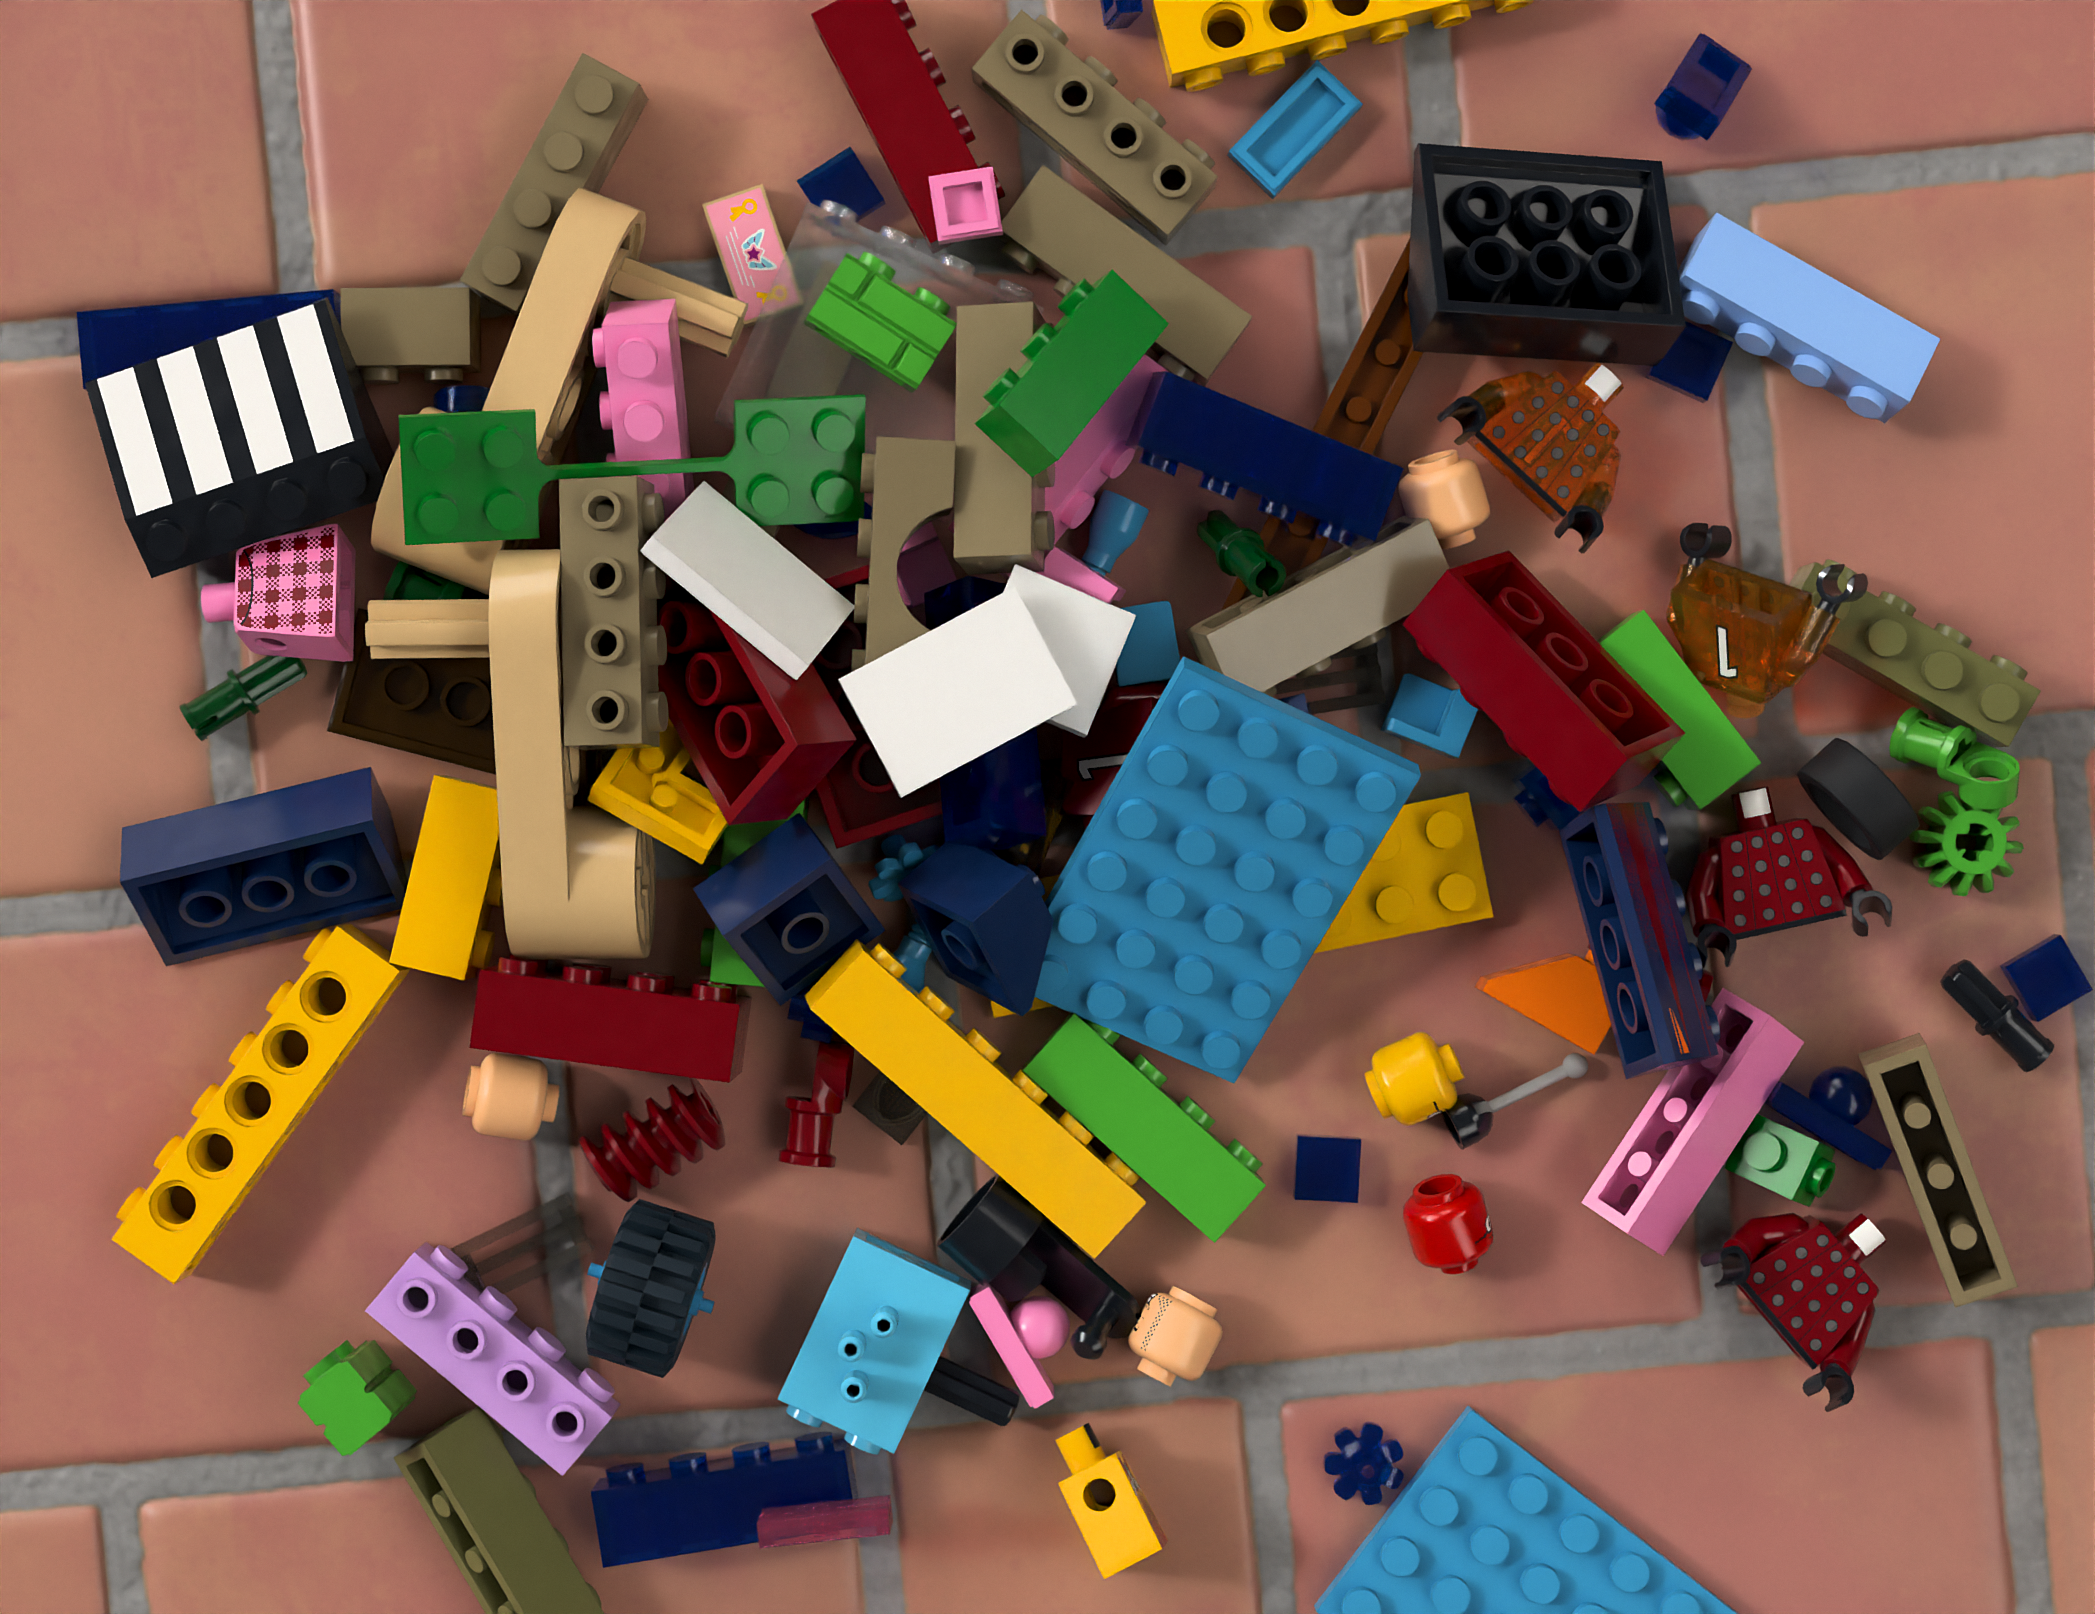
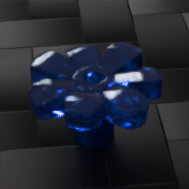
(1359, 1453)

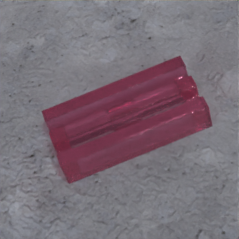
(825, 1521)

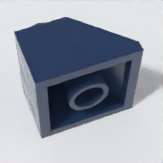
(787, 908)
(982, 921)

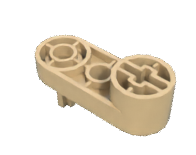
(551, 358)
(569, 870)

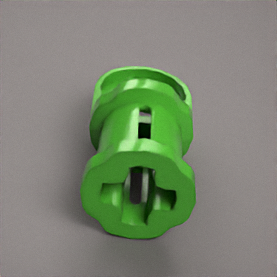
(1957, 759)

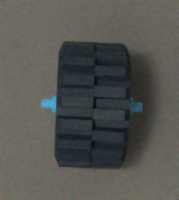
(650, 1288)

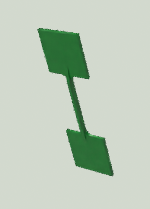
(483, 478)

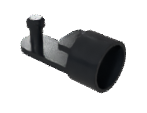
(1016, 1249)

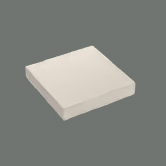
(1082, 637)

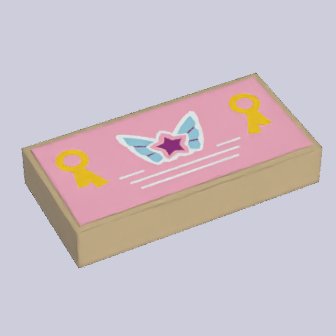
(747, 245)

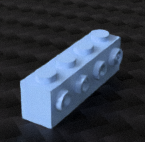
(1803, 319)

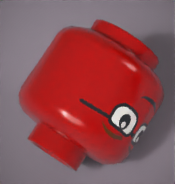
(1448, 1223)

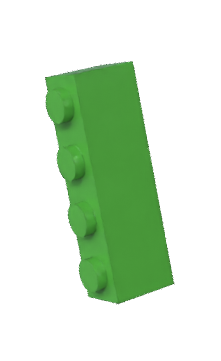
(1145, 1125)

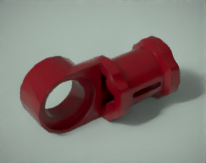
(814, 1116)

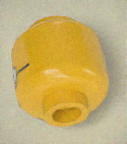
(1414, 1078)

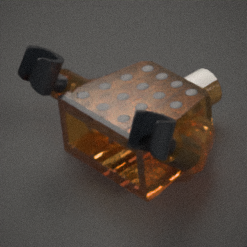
(1549, 442)
(1748, 629)

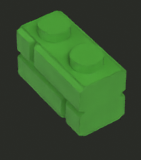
(881, 320)
(355, 1394)

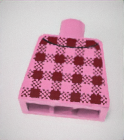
(291, 595)

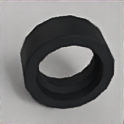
(1858, 798)

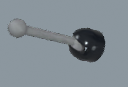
(1473, 1116)

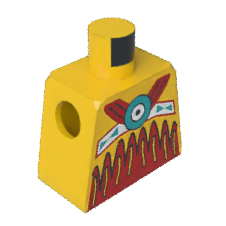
(1114, 1532)

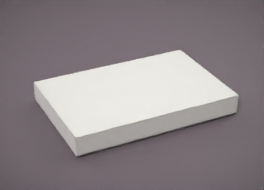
(748, 579)
(957, 692)

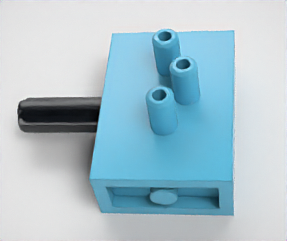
(882, 1346)

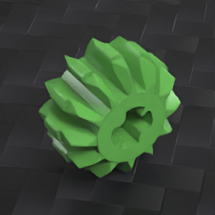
(1961, 865)

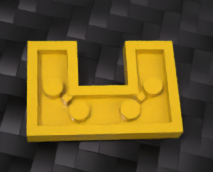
(654, 796)

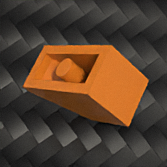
(1557, 994)

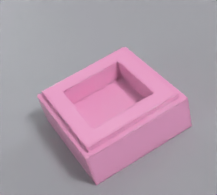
(965, 205)

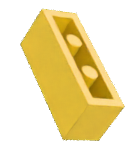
(452, 882)

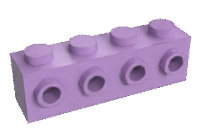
(495, 1356)

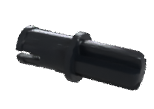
(1996, 1015)

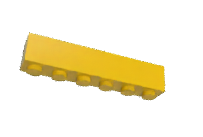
(975, 1097)

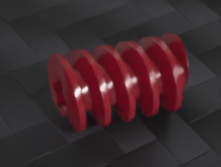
(655, 1141)

